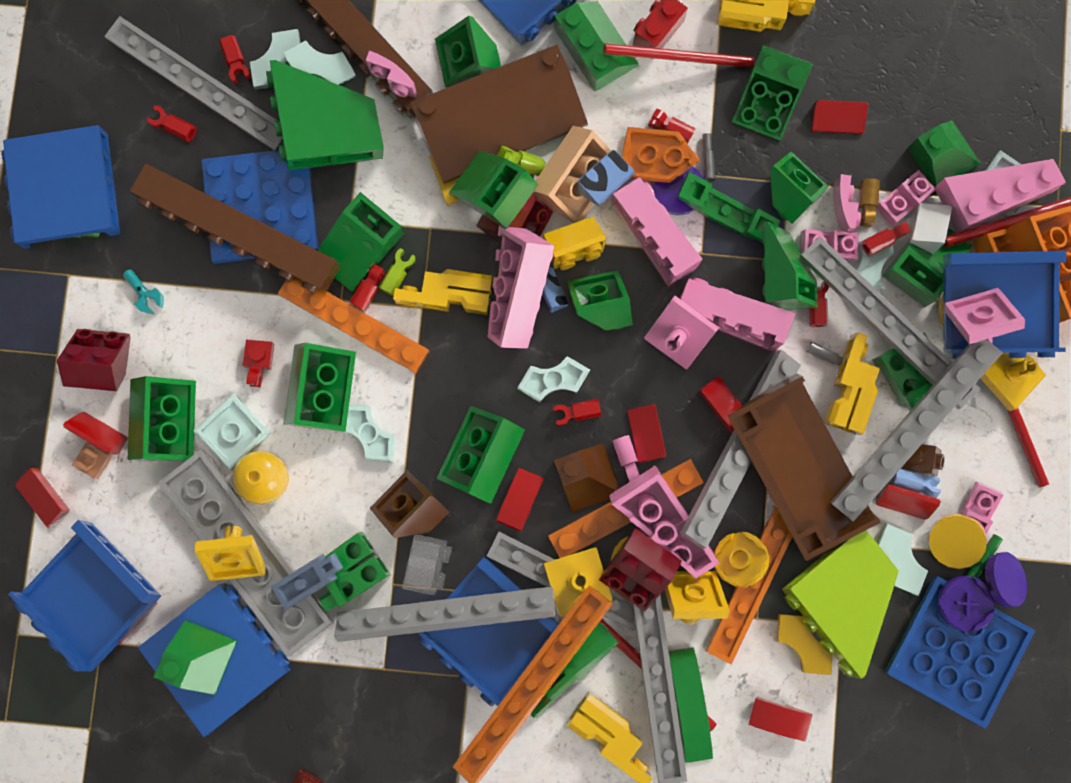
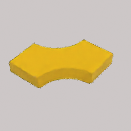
(810, 652)

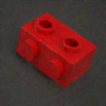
(660, 24)

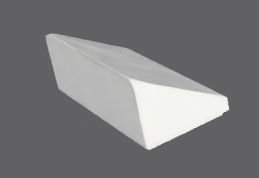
(930, 226)

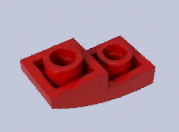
(520, 499)
(780, 719)

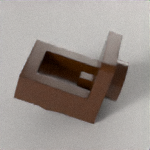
(926, 460)

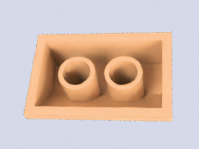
(560, 176)

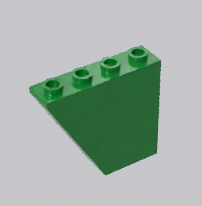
(321, 120)

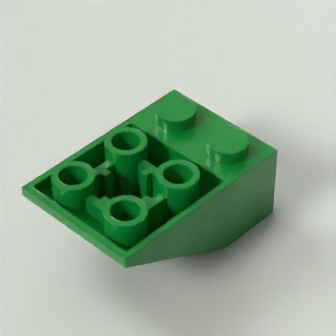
(772, 92)
(494, 187)
(360, 240)
(921, 272)
(787, 278)

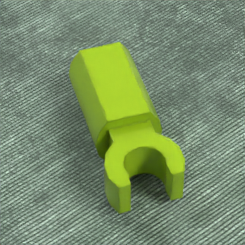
(530, 162)
(396, 273)

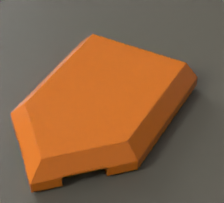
(657, 154)

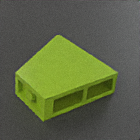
(846, 600)

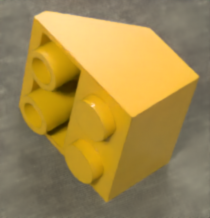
(575, 243)

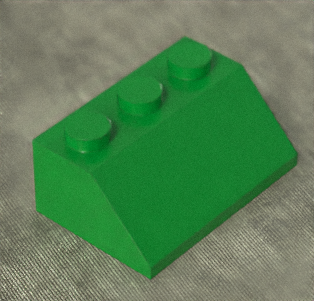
(583, 32)
(319, 387)
(161, 419)
(480, 453)

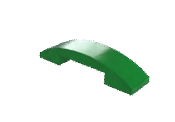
(723, 209)
(691, 705)

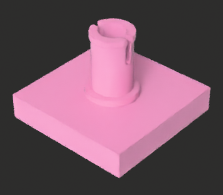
(984, 316)
(681, 332)

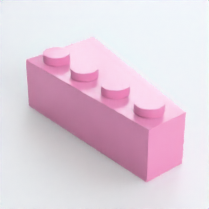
(995, 192)
(656, 231)
(518, 287)
(739, 315)
(660, 515)

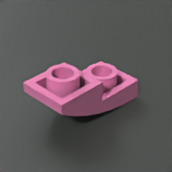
(398, 80)
(905, 198)
(845, 211)
(841, 241)
(982, 504)

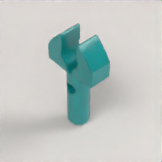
(143, 293)

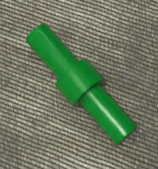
(991, 548)

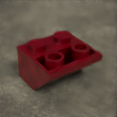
(532, 216)
(94, 360)
(640, 570)

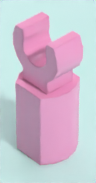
(627, 456)

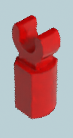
(233, 58)
(662, 122)
(173, 125)
(884, 239)
(367, 289)
(819, 316)
(579, 411)

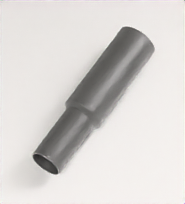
(708, 158)
(825, 354)

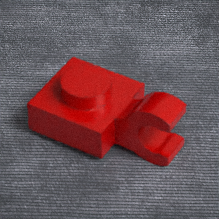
(257, 356)

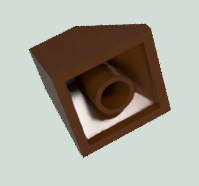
(586, 477)
(408, 507)

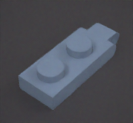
(306, 580)

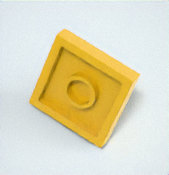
(1013, 379)
(230, 557)
(573, 575)
(696, 597)

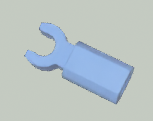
(916, 482)

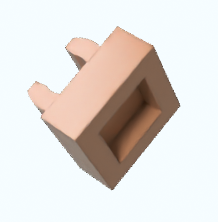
(91, 460)

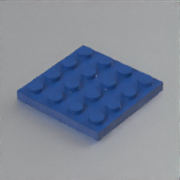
(265, 191)
(957, 666)

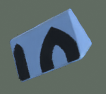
(605, 178)
(553, 292)

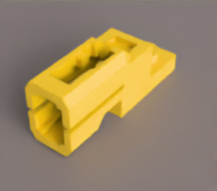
(760, 14)
(448, 288)
(857, 389)
(617, 743)

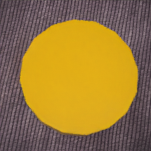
(957, 541)
(741, 559)

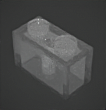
(426, 564)

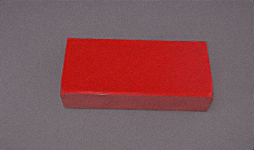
(839, 117)
(720, 401)
(96, 433)
(646, 433)
(41, 496)
(907, 502)

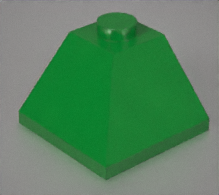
(466, 52)
(943, 153)
(794, 187)
(602, 300)
(196, 658)

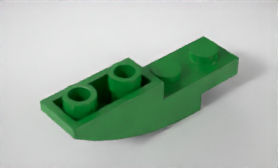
(591, 652)

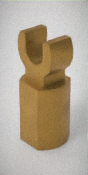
(868, 201)

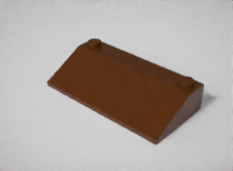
(505, 107)
(799, 465)

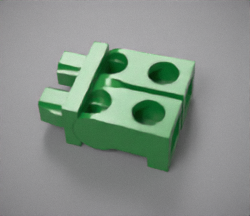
(902, 377)
(354, 582)

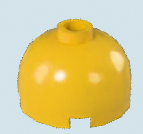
(260, 477)

